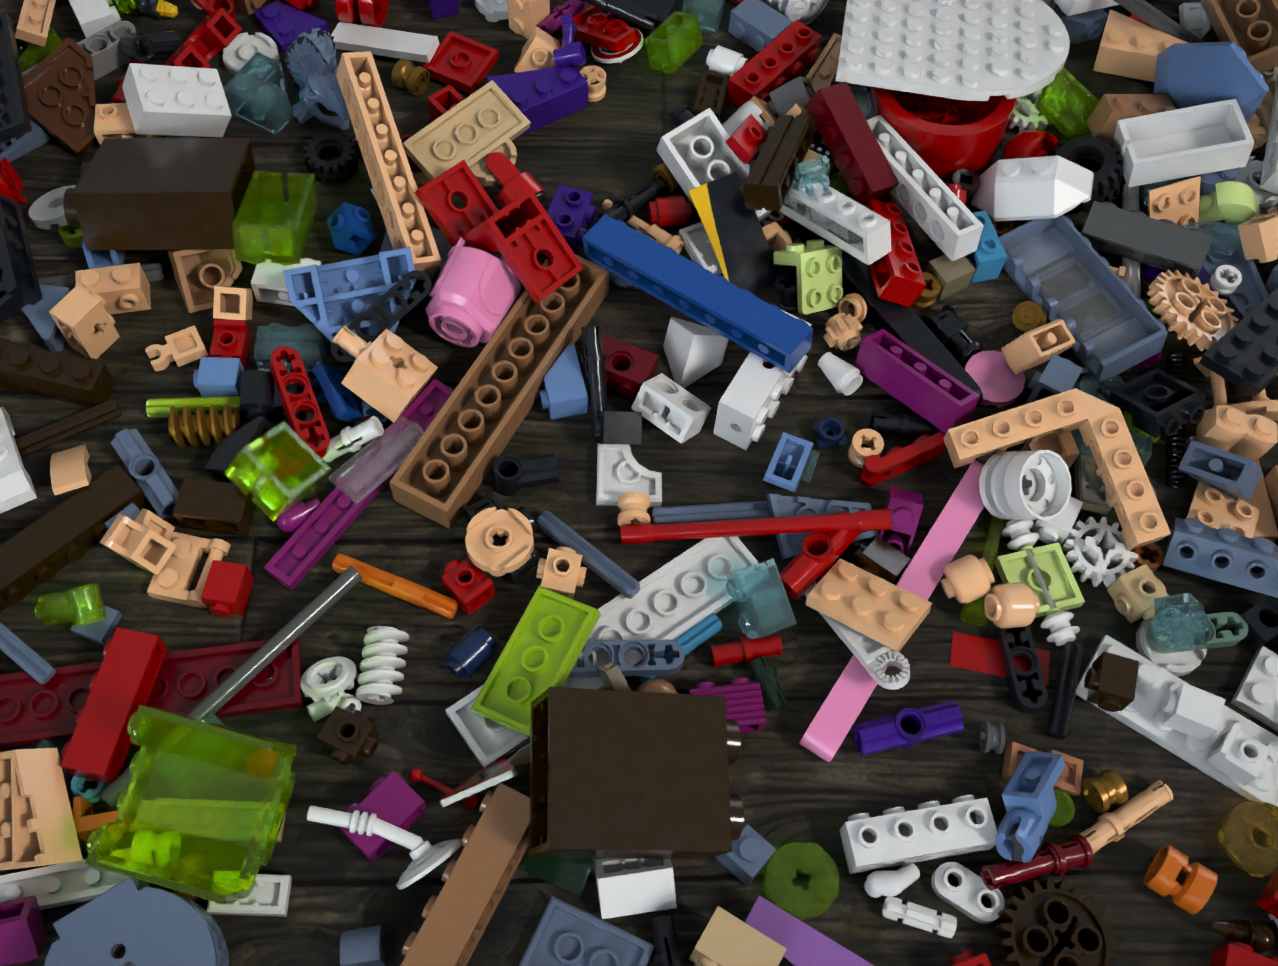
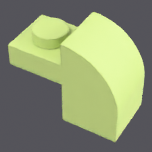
(1230, 202)

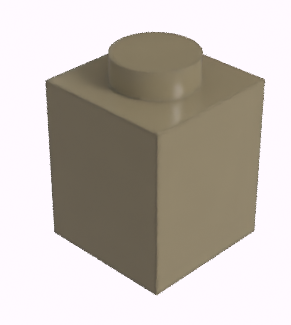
(952, 274)

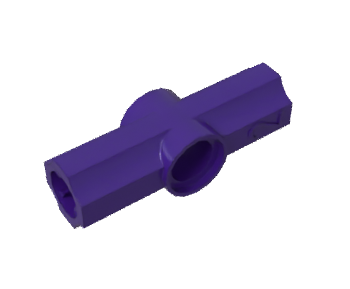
(927, 722)

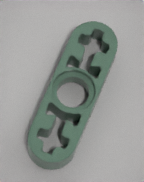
(1212, 640)

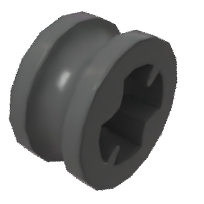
(992, 737)

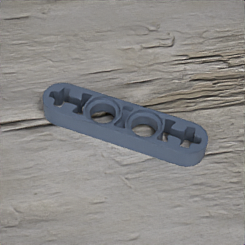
(616, 650)

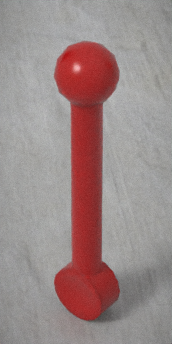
(417, 775)

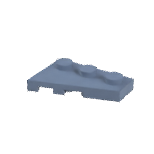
(788, 506)

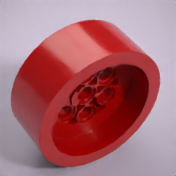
(946, 130)

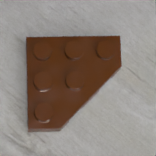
(63, 96)

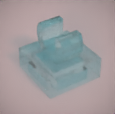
(812, 172)

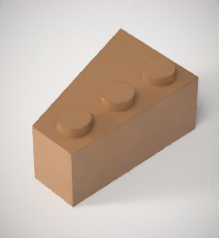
(1124, 106)

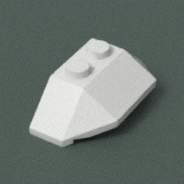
(1032, 188)

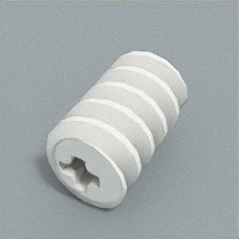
(380, 665)

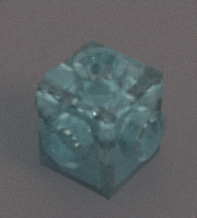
(1180, 621)

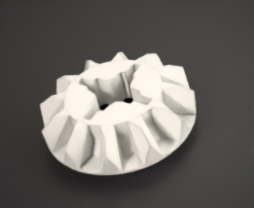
(326, 670)

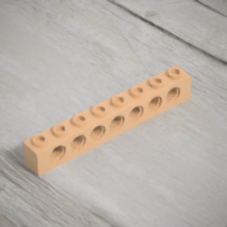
(386, 160)

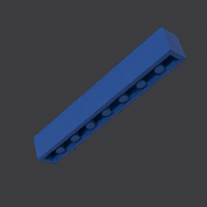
(698, 293)

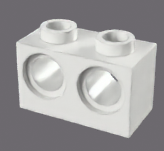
(671, 408)

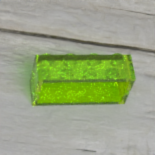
(271, 227)

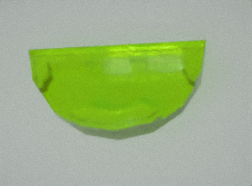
(36, 54)

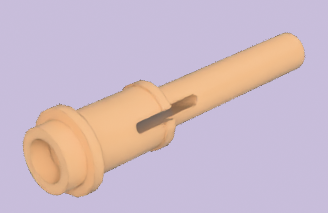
(653, 231)

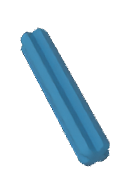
(690, 640)

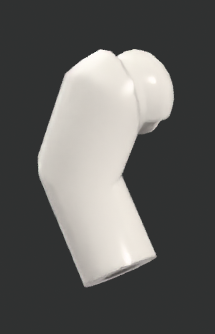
(891, 882)

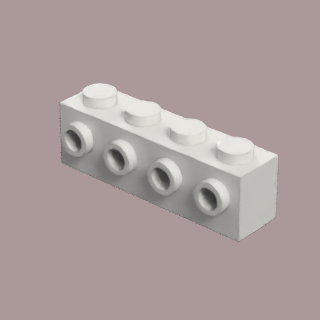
(918, 834)

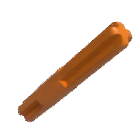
(398, 586)

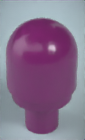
(297, 515)

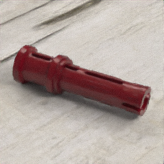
(1051, 859)

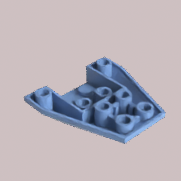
(1209, 74)

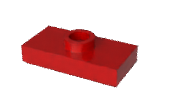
(747, 138)

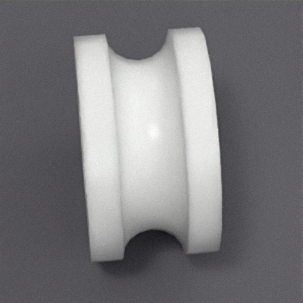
(1229, 274)

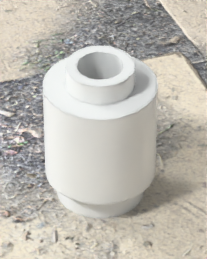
(725, 61)

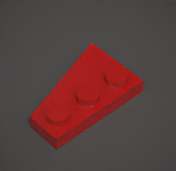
(602, 30)

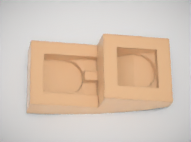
(70, 469)

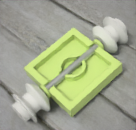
(1046, 574)

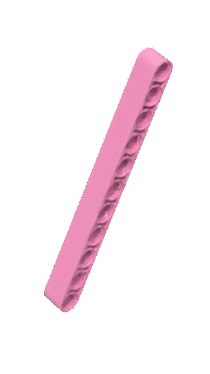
(920, 577)

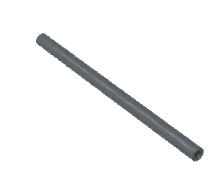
(256, 662)

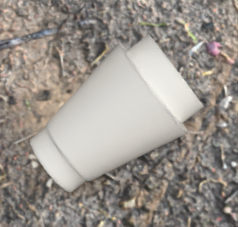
(842, 375)

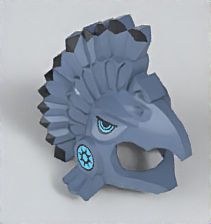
(313, 69)

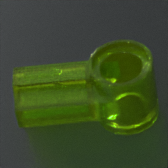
(77, 605)

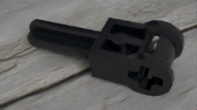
(787, 286)

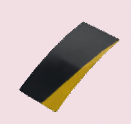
(735, 233)

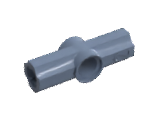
(140, 460)

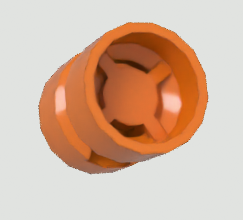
(1191, 888)

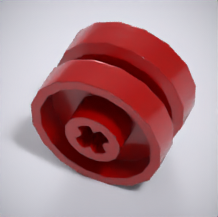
(368, 11)

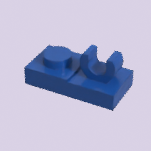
(341, 400)

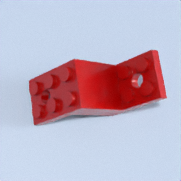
(515, 230)

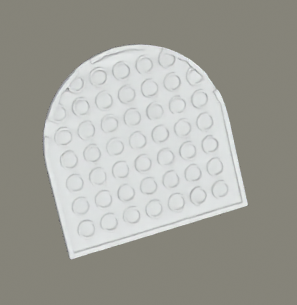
(952, 47)

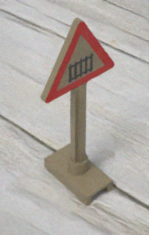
(505, 768)

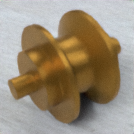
(1029, 316)

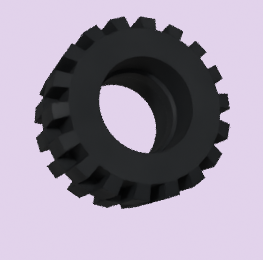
(1099, 158)

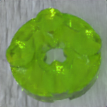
(810, 860)

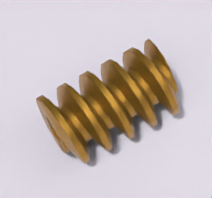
(202, 426)

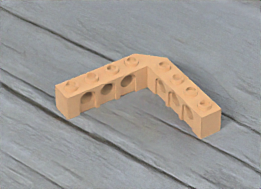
(1101, 429)

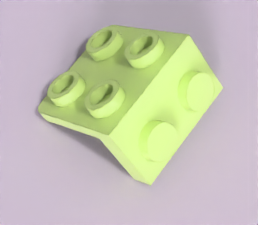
(817, 274)

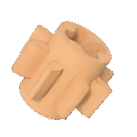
(843, 331)

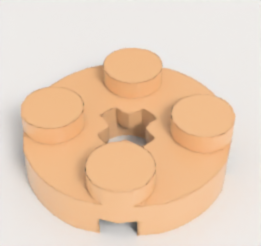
(499, 559)

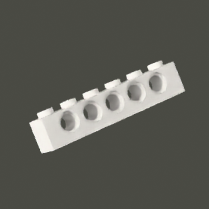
(927, 196)

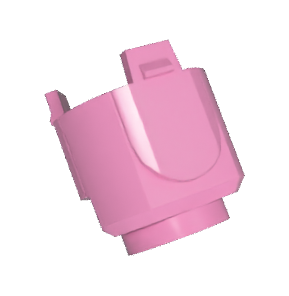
(471, 296)

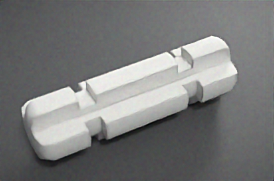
(919, 917)

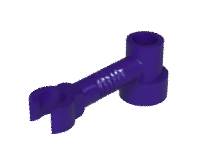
(571, 51)

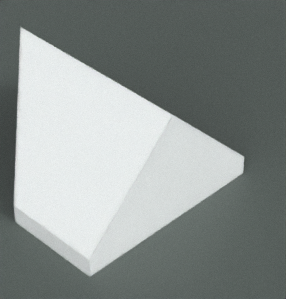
(692, 350)

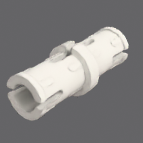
(352, 438)

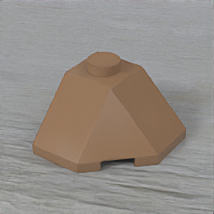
(202, 270)

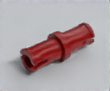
(746, 650)

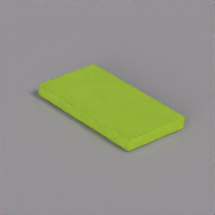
(535, 658)

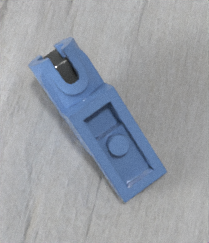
(1028, 805)

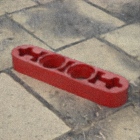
(297, 402)

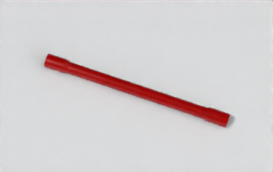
(863, 520)

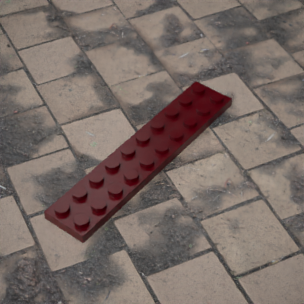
(185, 678)

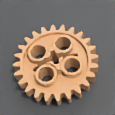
(1178, 297)

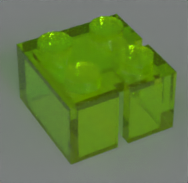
(277, 470)

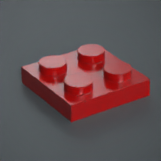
(461, 62)

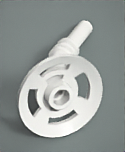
(423, 854)

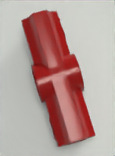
(809, 566)

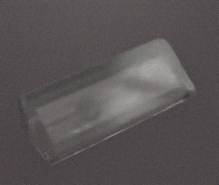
(377, 460)

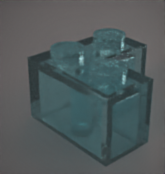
(259, 94)

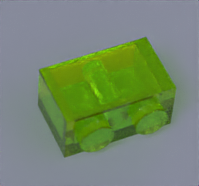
(673, 42)

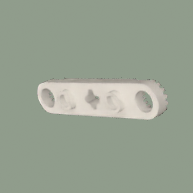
(872, 654)

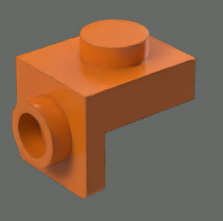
(84, 819)

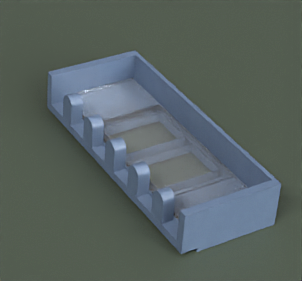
(1077, 285)

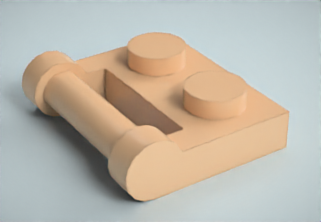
(178, 572)

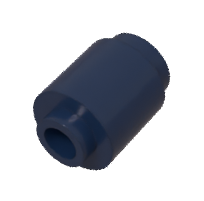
(470, 653)

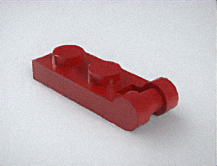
(901, 459)

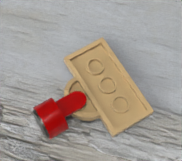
(482, 135)

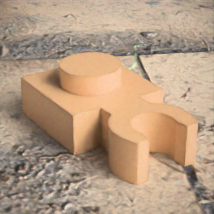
(181, 347)

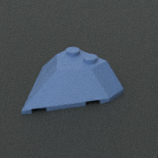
(343, 290)

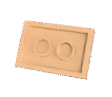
(868, 604)

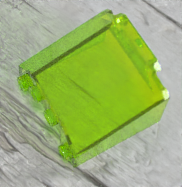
(197, 806)

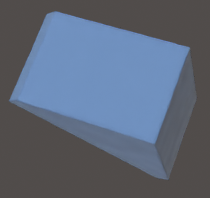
(788, 462)

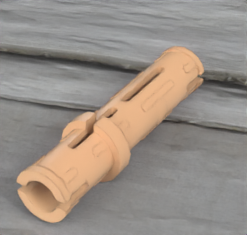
(1114, 824)

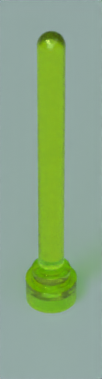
(974, 612)

